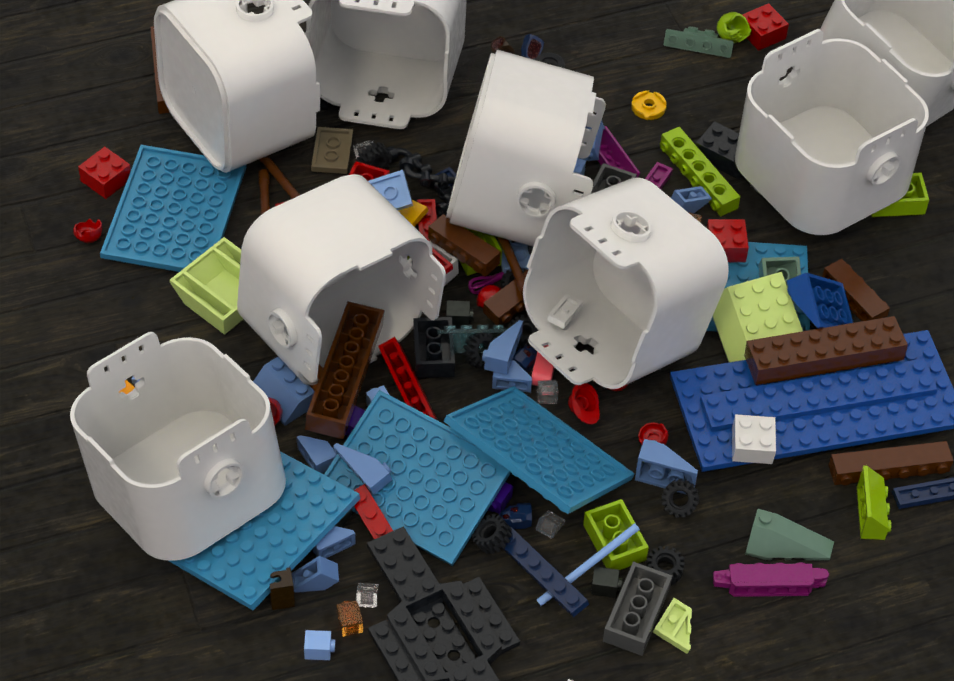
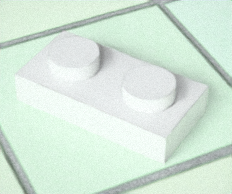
(564, 311)

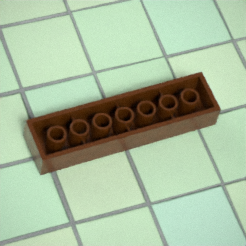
(825, 350)
(344, 370)

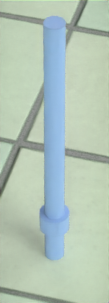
(594, 559)

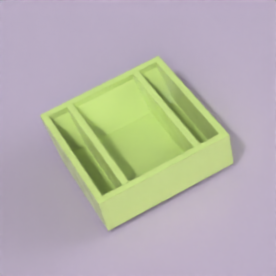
(212, 285)
(754, 312)

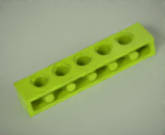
(699, 170)

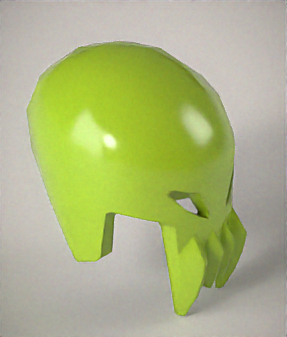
(733, 27)

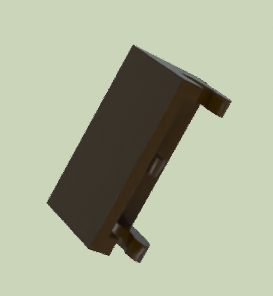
(282, 592)

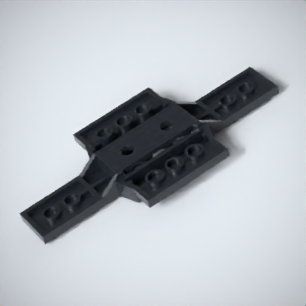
(406, 639)

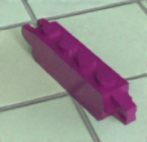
(770, 579)

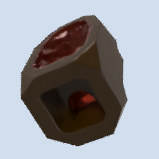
(502, 44)

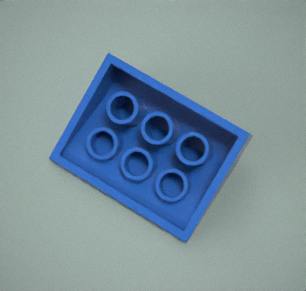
(820, 300)

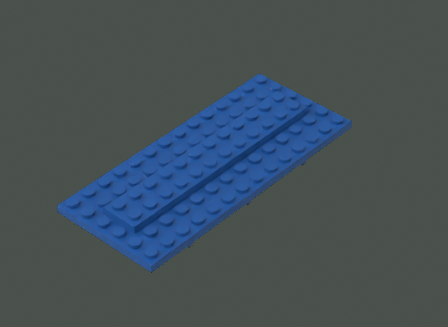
(818, 409)

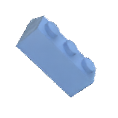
(285, 387)

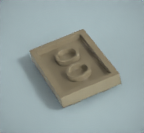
(332, 150)

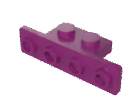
(613, 154)

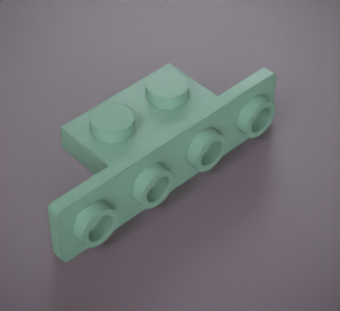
(698, 41)

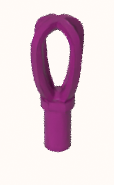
(489, 281)

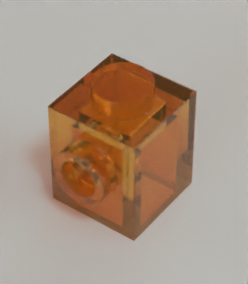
(349, 618)

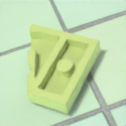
(676, 625)

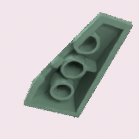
(787, 265)
(782, 538)

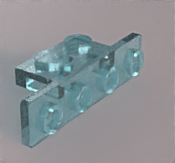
(462, 334)

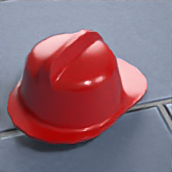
(585, 403)

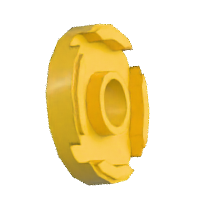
(648, 112)

